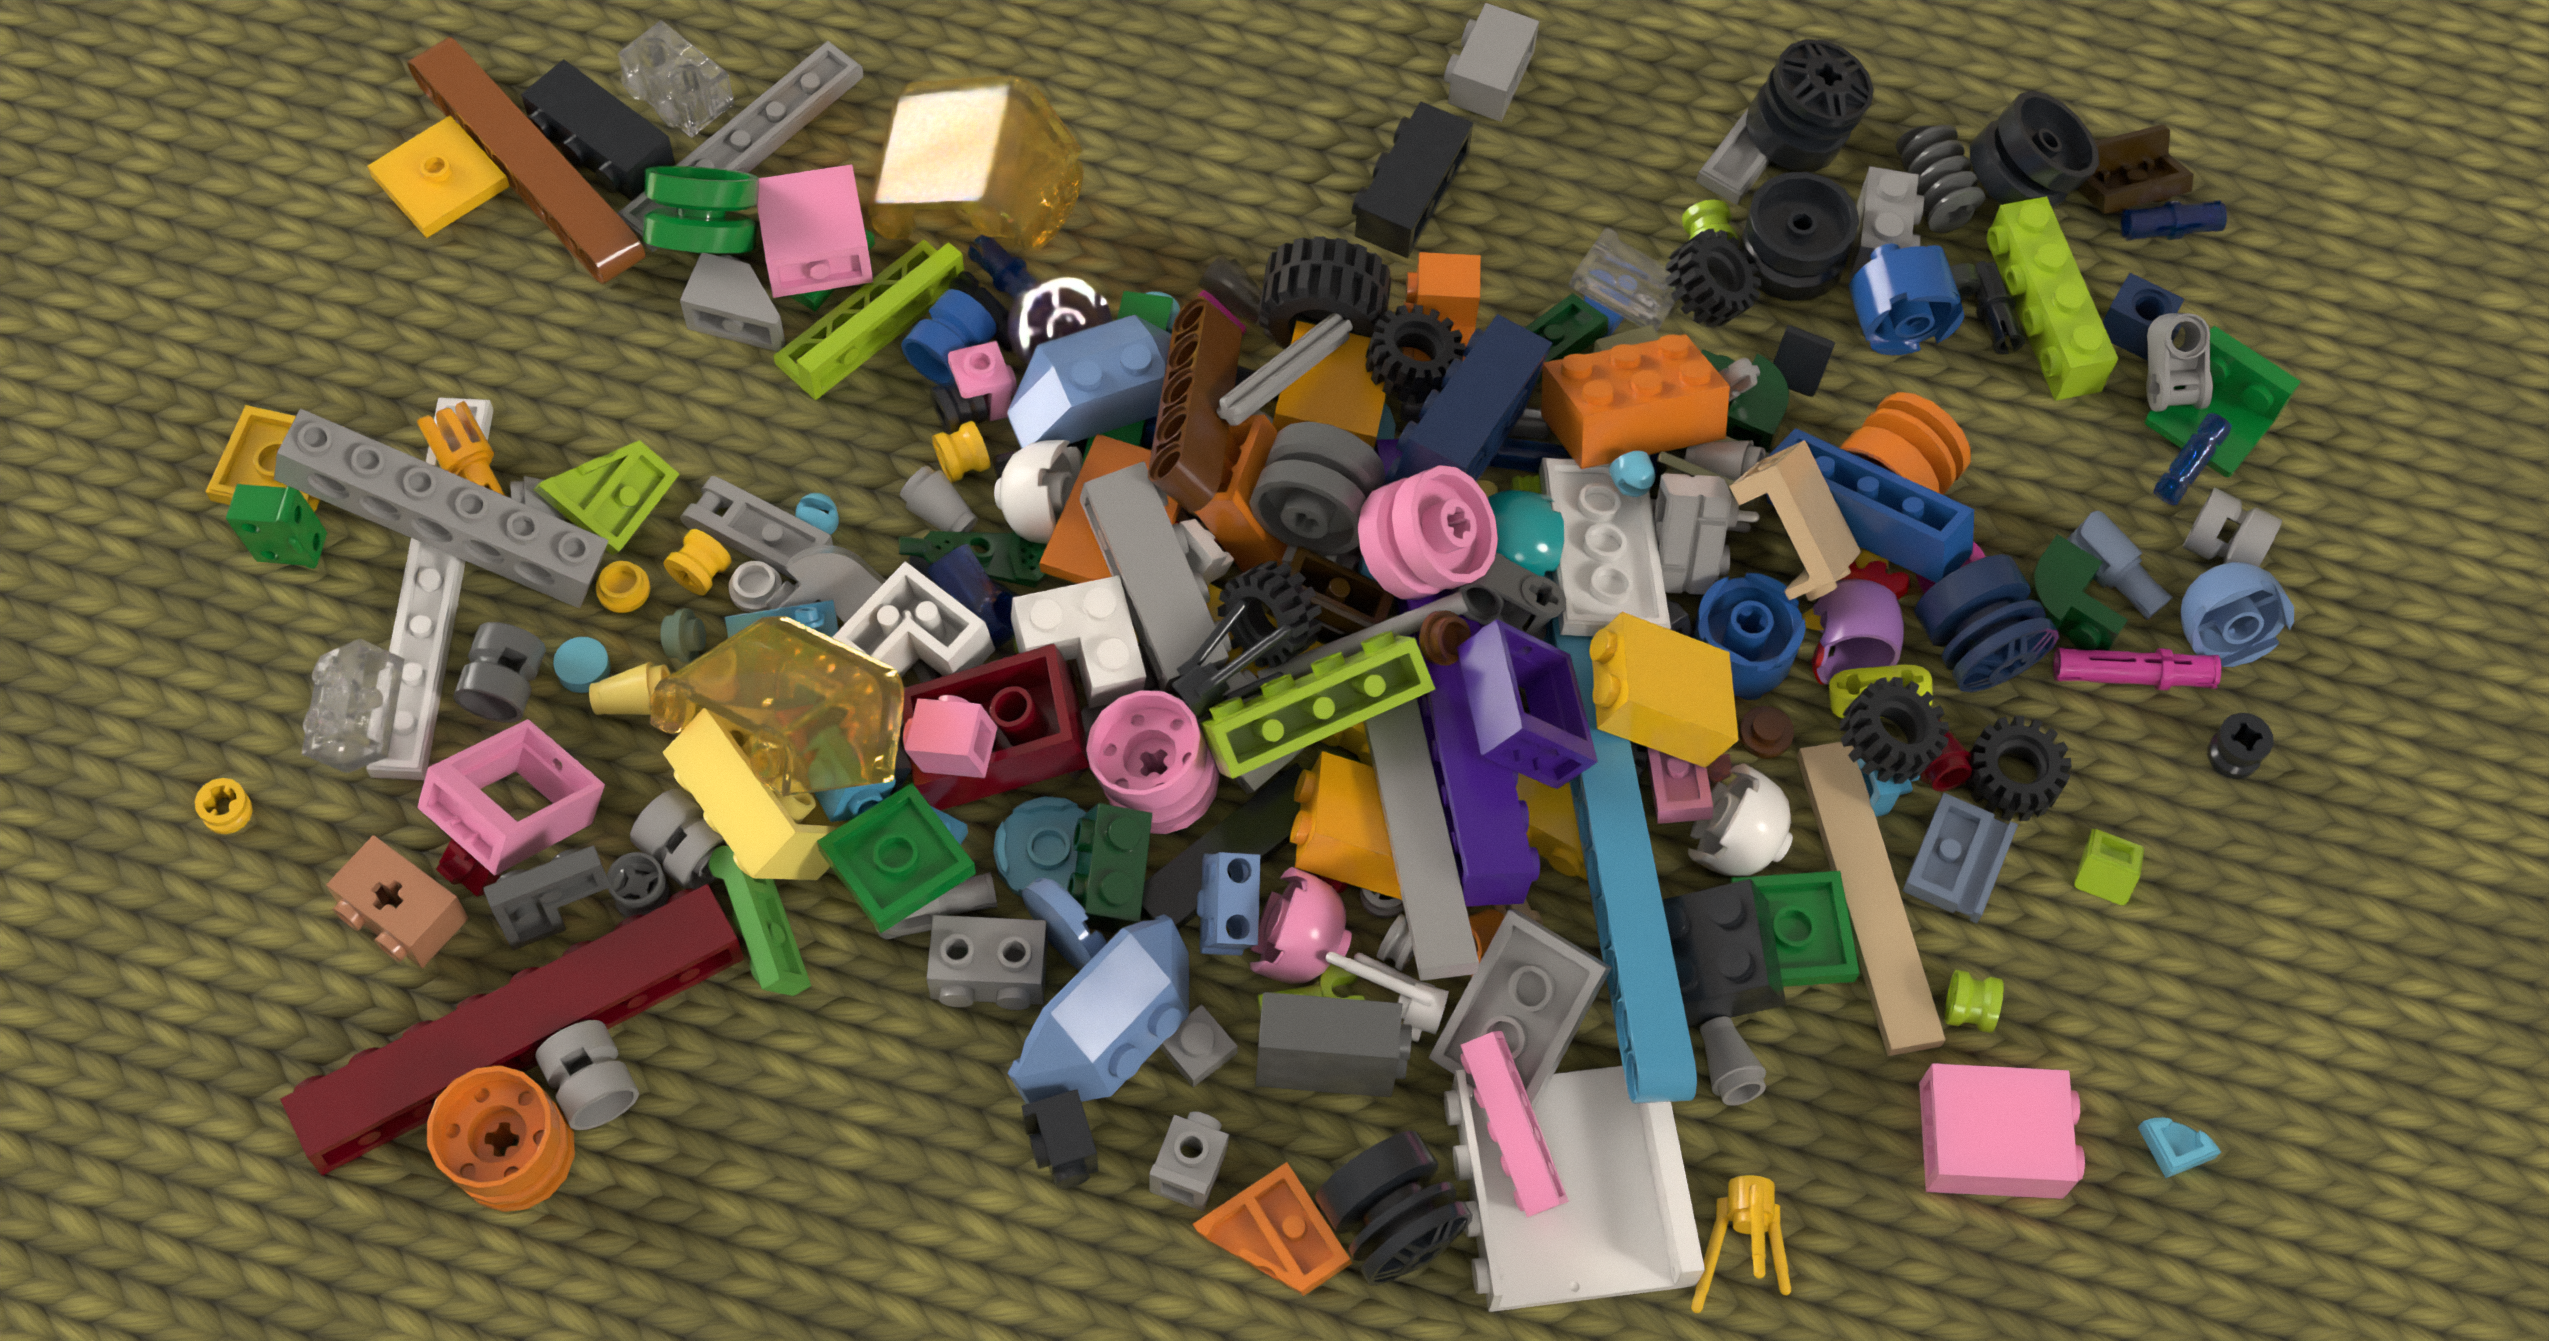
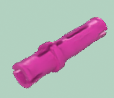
(2123, 667)

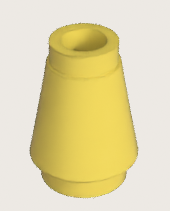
(627, 691)

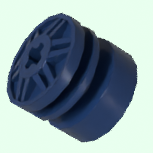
(1986, 623)

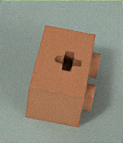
(424, 912)

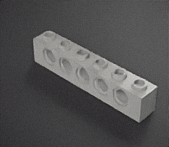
(438, 508)

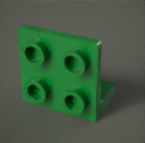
(2245, 392)

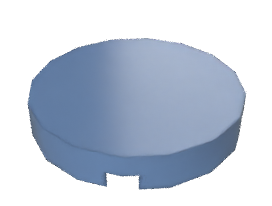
(1064, 921)

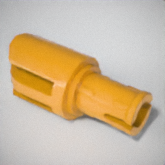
(460, 445)

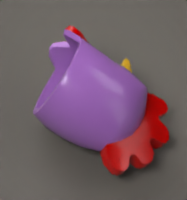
(1860, 620)

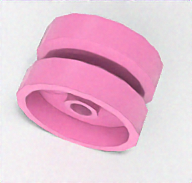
(1427, 533)

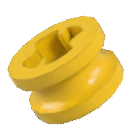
(207, 805)

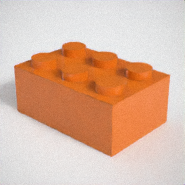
(1634, 400)

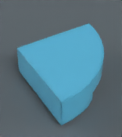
(2177, 1145)

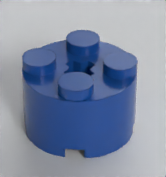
(1906, 298)
(1755, 626)

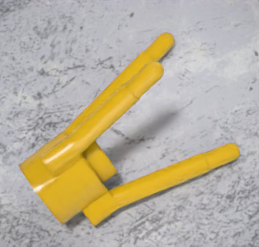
(1753, 1212)

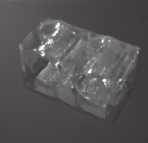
(675, 79)

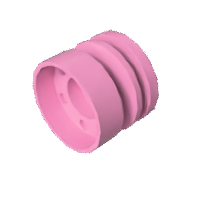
(1153, 759)

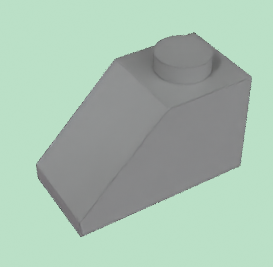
(731, 303)

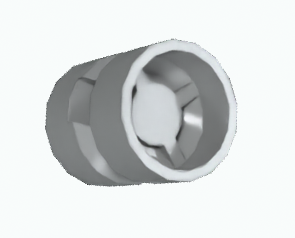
(2249, 540)
(678, 837)
(585, 1073)

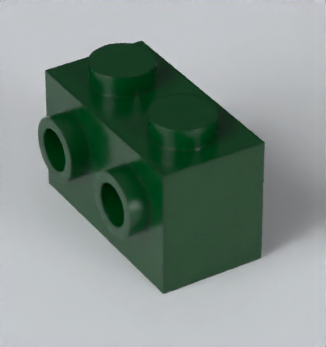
(1110, 865)

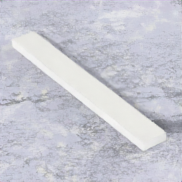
(424, 637)

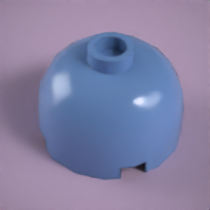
(2235, 613)

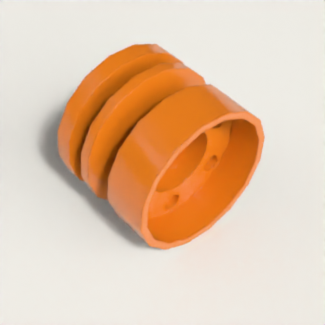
(1913, 441)
(486, 1113)

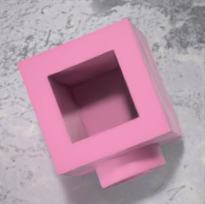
(950, 737)

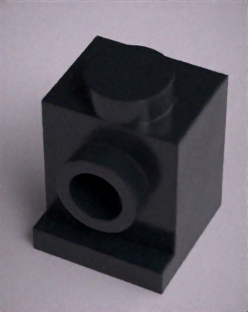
(1062, 1138)

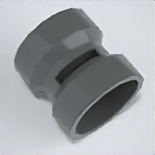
(633, 877)

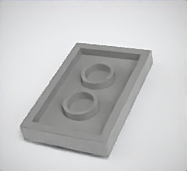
(1531, 990)

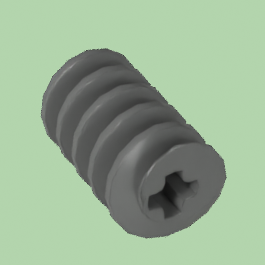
(1943, 175)

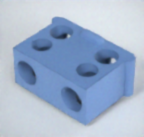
(1229, 903)

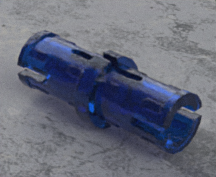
(2173, 220)

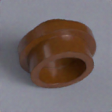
(1441, 635)
(1766, 732)

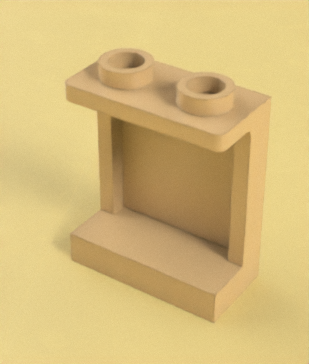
(1807, 514)

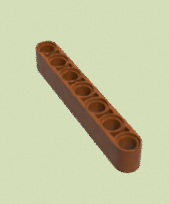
(528, 160)

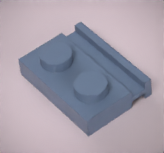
(1959, 857)

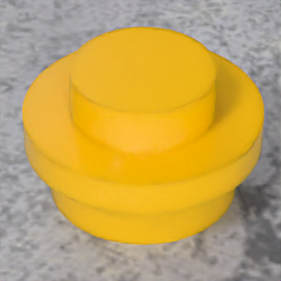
(622, 587)

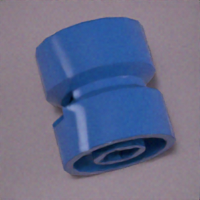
(955, 324)

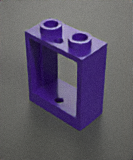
(1556, 737)

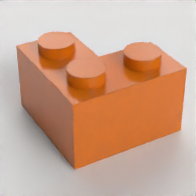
(1449, 286)

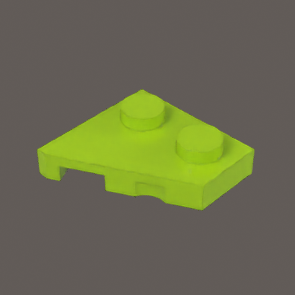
(611, 492)

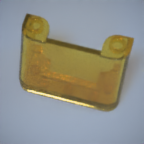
(970, 147)
(815, 705)

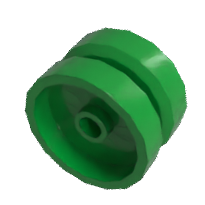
(700, 209)

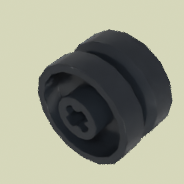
(2034, 151)
(1799, 235)

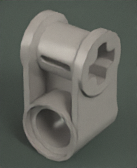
(2179, 366)

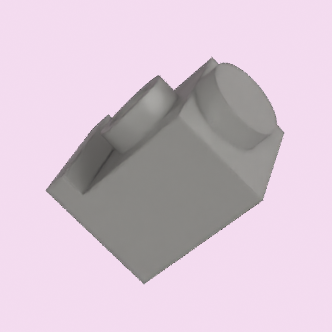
(1184, 1178)

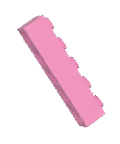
(1513, 1123)

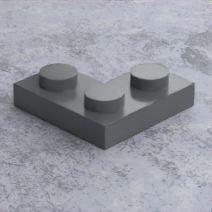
(529, 900)

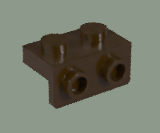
(2135, 171)

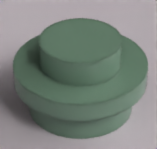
(683, 635)

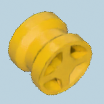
(961, 451)
(697, 562)

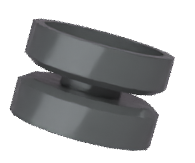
(1316, 487)

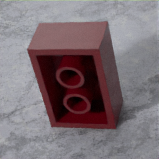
(1036, 720)

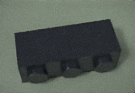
(596, 129)
(1411, 179)

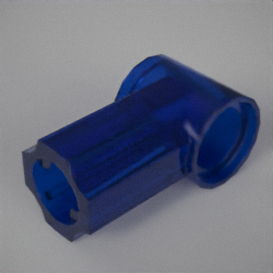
(969, 584)

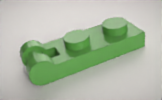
(765, 927)

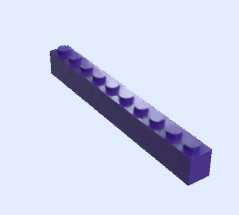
(1476, 794)

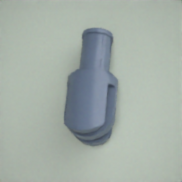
(2120, 563)

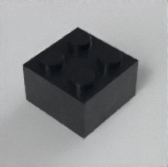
(1724, 952)

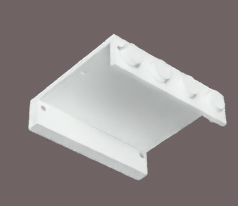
(1625, 1186)

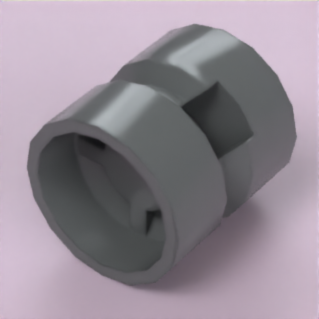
(499, 672)

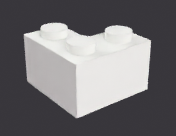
(914, 621)
(1085, 624)

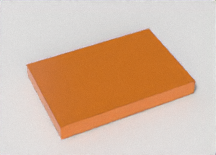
(1073, 548)

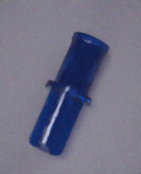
(1007, 272)

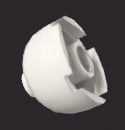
(1037, 487)
(1746, 826)

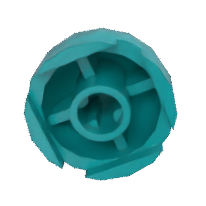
(1528, 529)

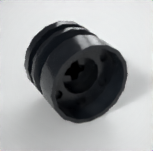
(1809, 105)
(1387, 1198)

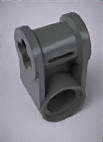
(1510, 596)

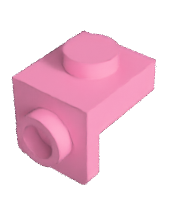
(983, 372)

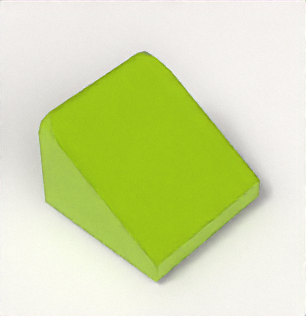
(2109, 867)

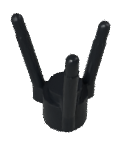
(1205, 686)

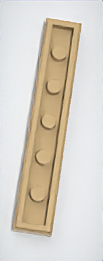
(1873, 900)

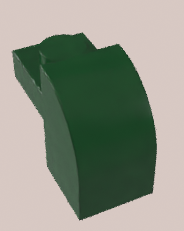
(1761, 409)
(2060, 587)

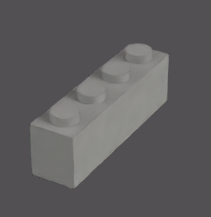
(1157, 581)

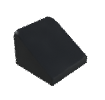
(1803, 359)

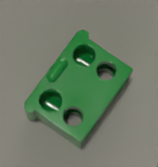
(276, 525)

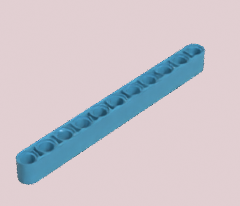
(1628, 906)

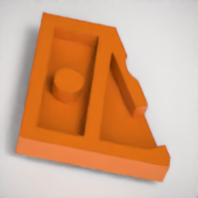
(1277, 1232)

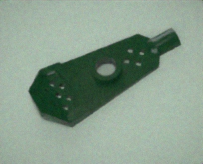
(1007, 555)

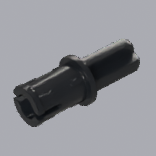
(1997, 309)

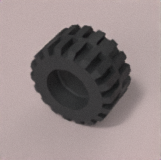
(1319, 279)

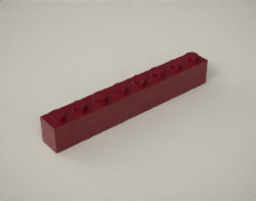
(602, 980)

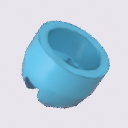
(1633, 473)
(807, 512)

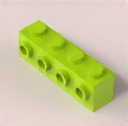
(2051, 298)
(1316, 705)

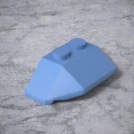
(1091, 382)
(1108, 1016)

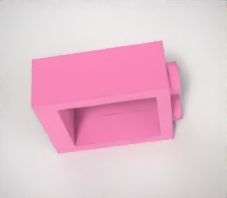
(481, 826)

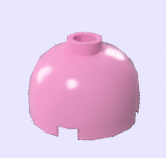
(1300, 929)

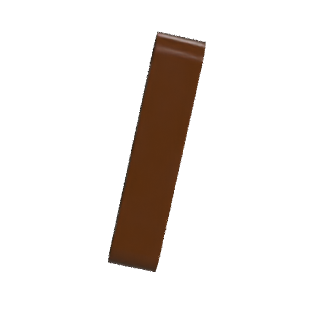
(1188, 431)

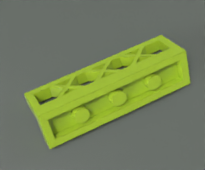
(874, 325)

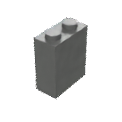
(1331, 1044)

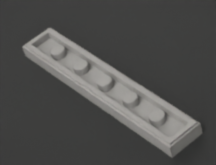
(765, 122)
(1420, 844)

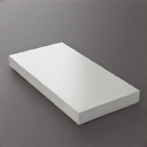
(1607, 550)

